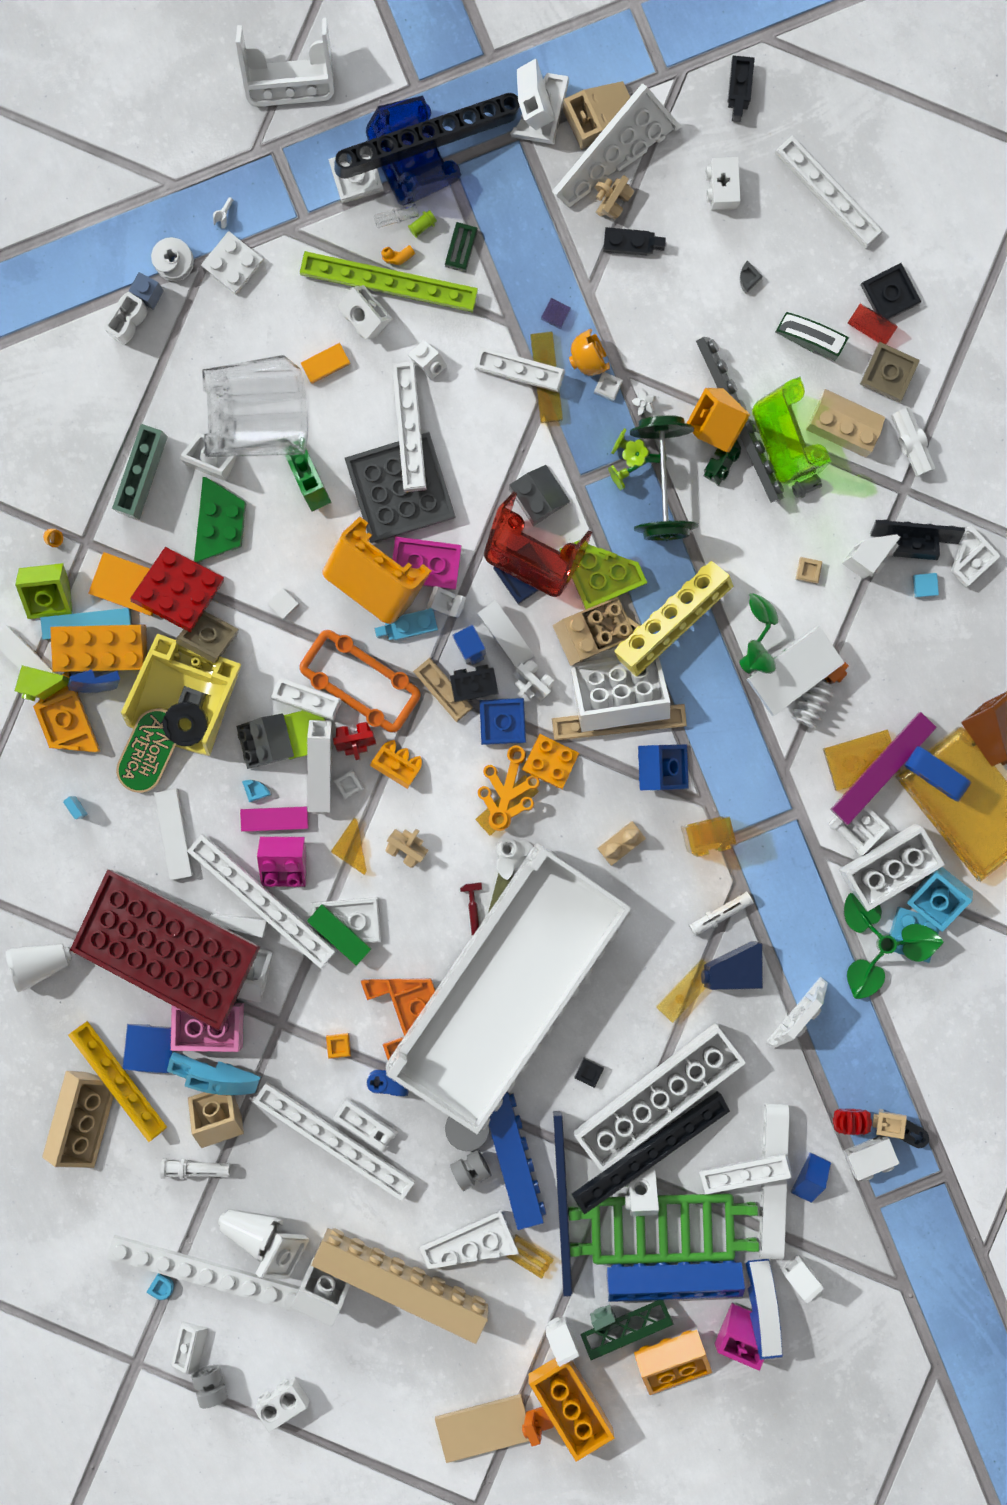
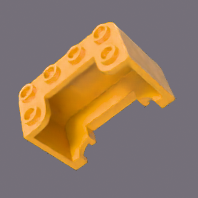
(371, 575)

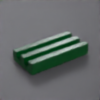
(456, 265)

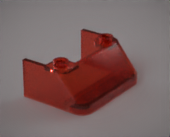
(529, 558)

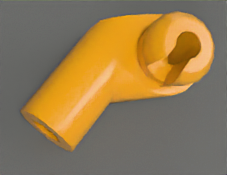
(395, 257)

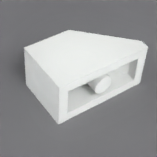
(562, 1340)

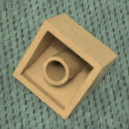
(214, 1118)

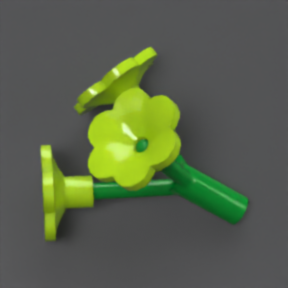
(635, 455)

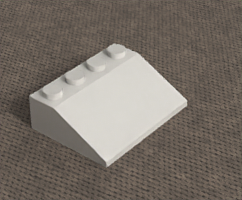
(614, 697)

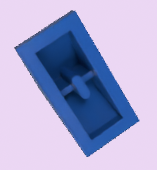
(812, 1178)

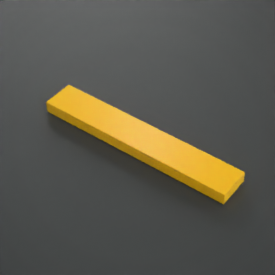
(117, 1081)

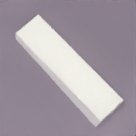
(242, 924)

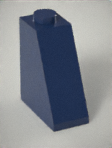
(735, 969)

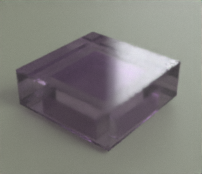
(555, 313)

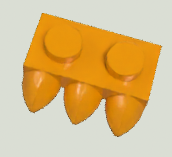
(396, 764)

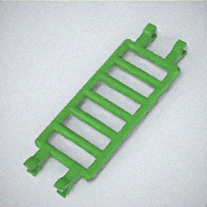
(732, 1244)

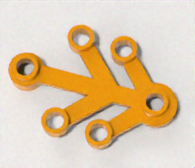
(507, 791)

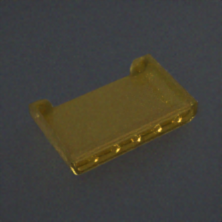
(977, 822)

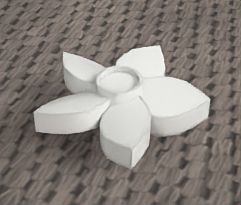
(644, 402)

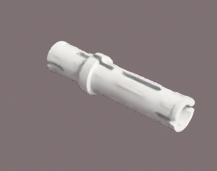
(744, 901)

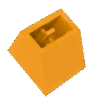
(718, 418)

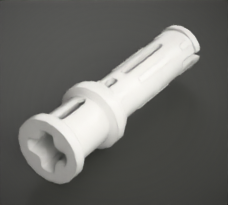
(184, 1168)

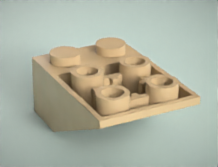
(593, 110)
(584, 636)

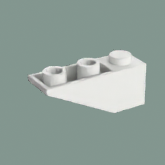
(533, 96)

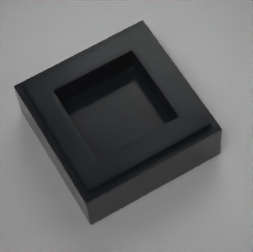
(589, 1072)

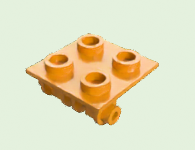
(550, 761)

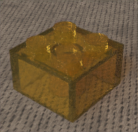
(708, 835)

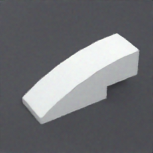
(505, 634)

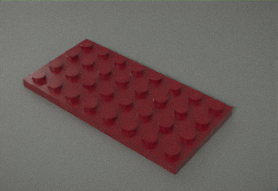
(165, 949)

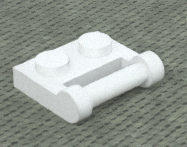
(868, 824)

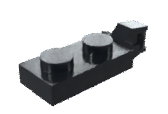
(740, 85)
(632, 241)

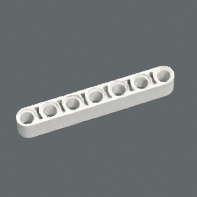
(773, 1193)

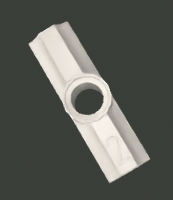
(913, 441)

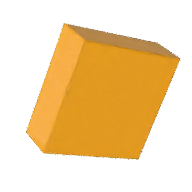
(338, 1045)

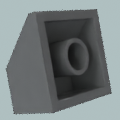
(539, 494)

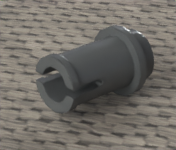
(801, 488)

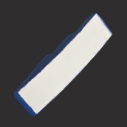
(765, 1309)

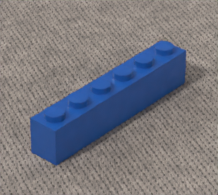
(515, 1165)
(675, 1281)

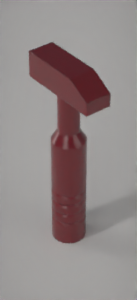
(473, 910)

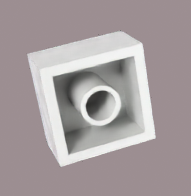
(320, 1295)

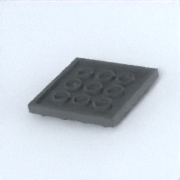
(381, 495)

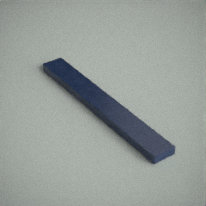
(562, 1203)

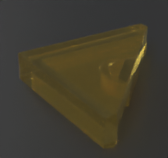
(350, 847)

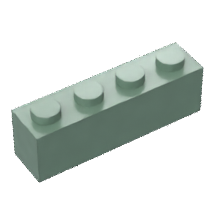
(140, 471)

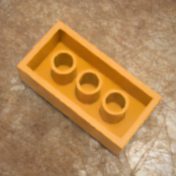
(98, 647)
(571, 1407)

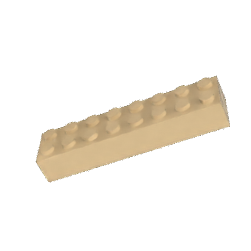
(401, 1285)

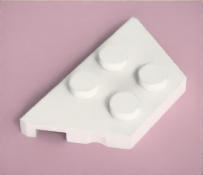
(805, 1010)

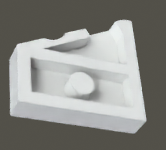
(973, 557)

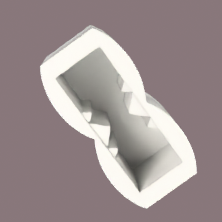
(128, 315)

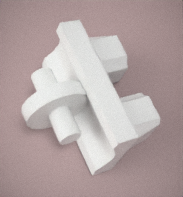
(529, 683)

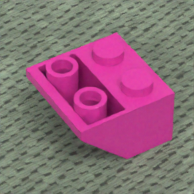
(282, 861)
(737, 1338)

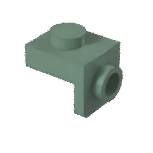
(602, 1317)

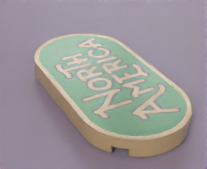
(145, 753)

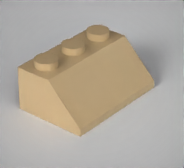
(846, 423)

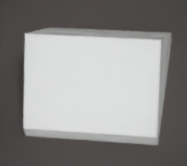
(195, 457)

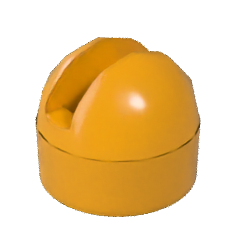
(55, 535)

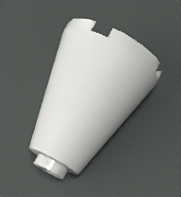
(36, 963)
(250, 1231)

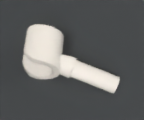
(220, 215)

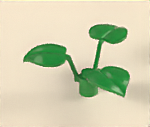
(757, 657)
(918, 945)

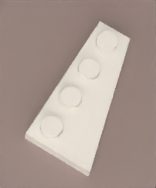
(474, 1242)

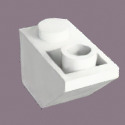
(803, 1279)

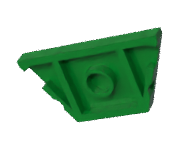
(218, 521)

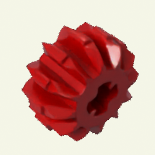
(852, 1121)

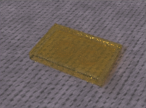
(851, 758)

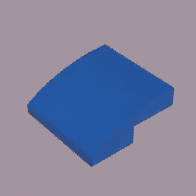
(87, 683)
(147, 1048)

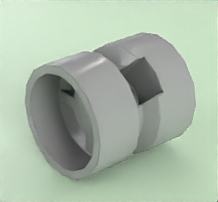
(462, 1170)
(210, 1389)

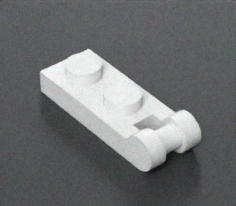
(364, 1125)

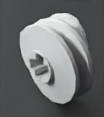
(162, 255)

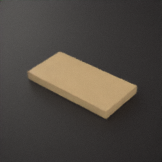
(482, 1428)

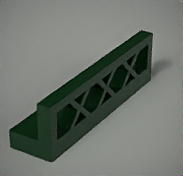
(631, 1337)

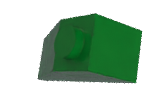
(308, 480)

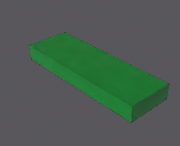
(339, 934)

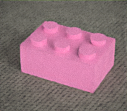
(194, 1035)

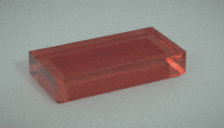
(872, 324)

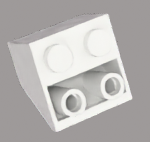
(868, 555)

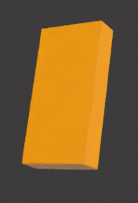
(325, 363)

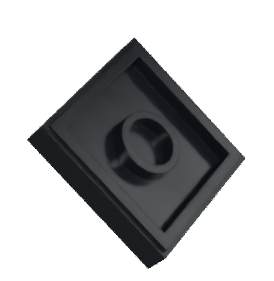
(891, 292)

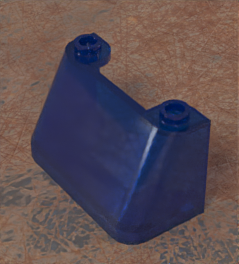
(419, 174)

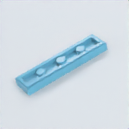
(96, 618)

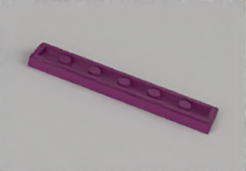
(883, 768)

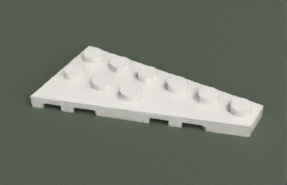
(622, 141)

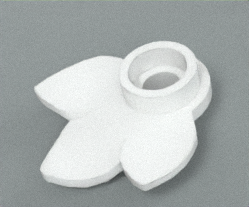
(513, 860)

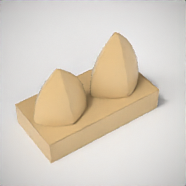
(621, 843)

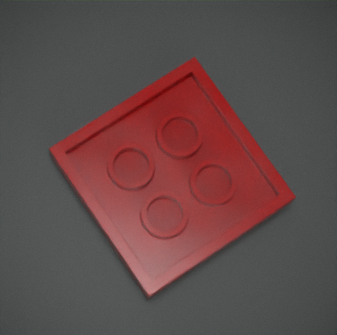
(177, 589)

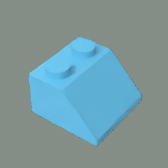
(940, 898)

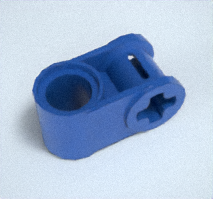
(388, 1085)

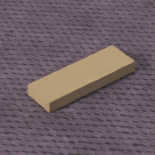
(441, 689)

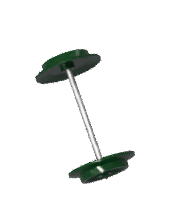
(660, 428)

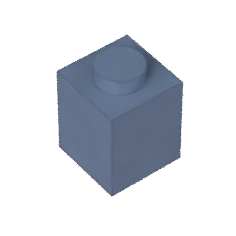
(147, 290)

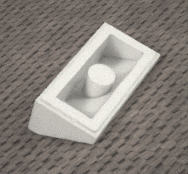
(189, 1347)

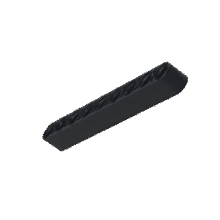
(419, 142)

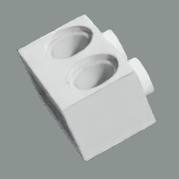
(285, 1408)

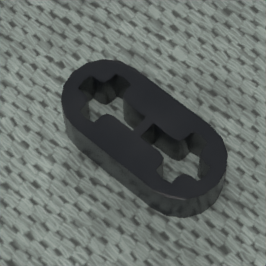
(912, 1127)

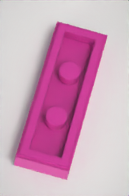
(274, 819)

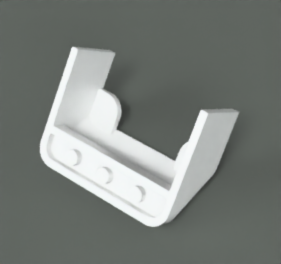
(289, 80)

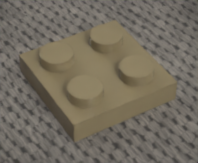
(889, 372)
(208, 637)

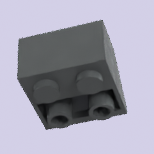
(265, 740)

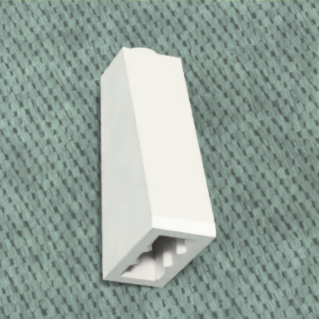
(319, 766)

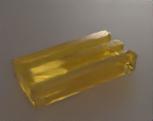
(544, 1266)

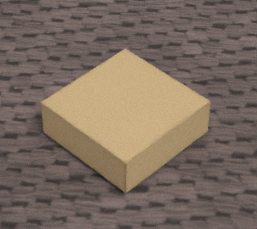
(808, 570)

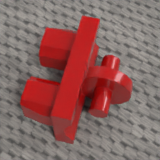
(354, 743)

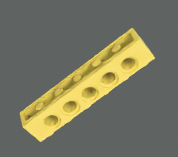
(671, 629)

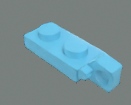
(409, 625)

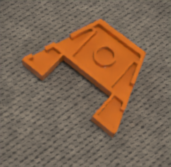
(408, 998)

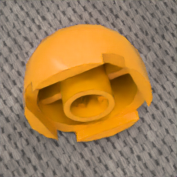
(588, 354)

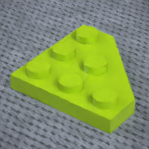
(605, 576)

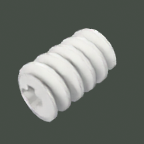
(812, 704)

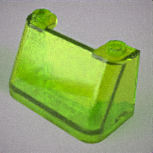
(783, 436)

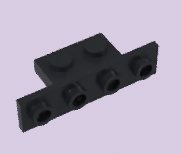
(917, 539)

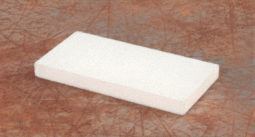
(796, 671)

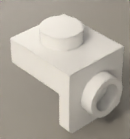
(428, 359)
(446, 602)

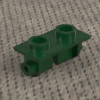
(720, 469)

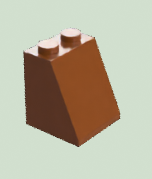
(989, 729)

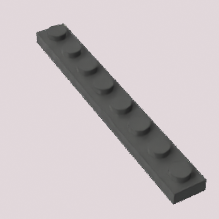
(753, 446)

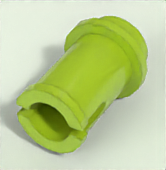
(422, 223)

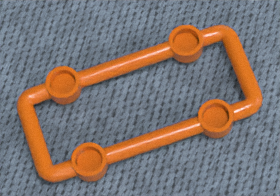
(346, 645)

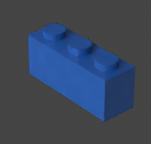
(470, 645)

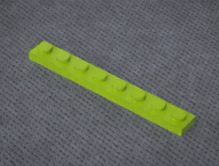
(388, 281)

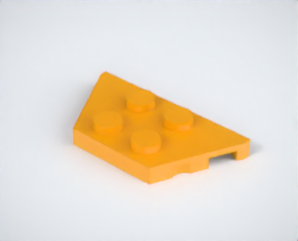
(66, 721)

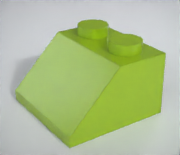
(44, 590)

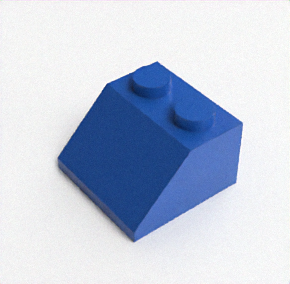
(663, 767)

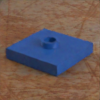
(502, 721)

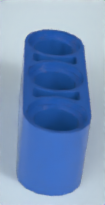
(937, 773)

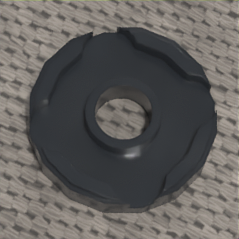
(176, 733)

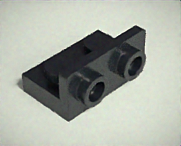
(473, 684)

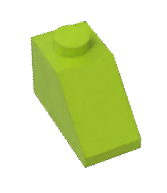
(38, 683)

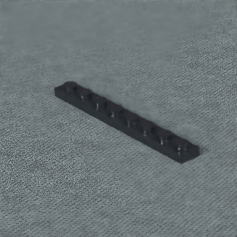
(650, 1152)

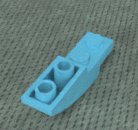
(221, 1080)

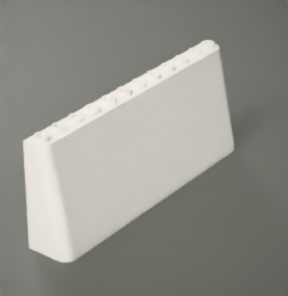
(507, 989)

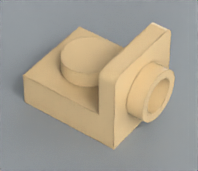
(889, 1124)

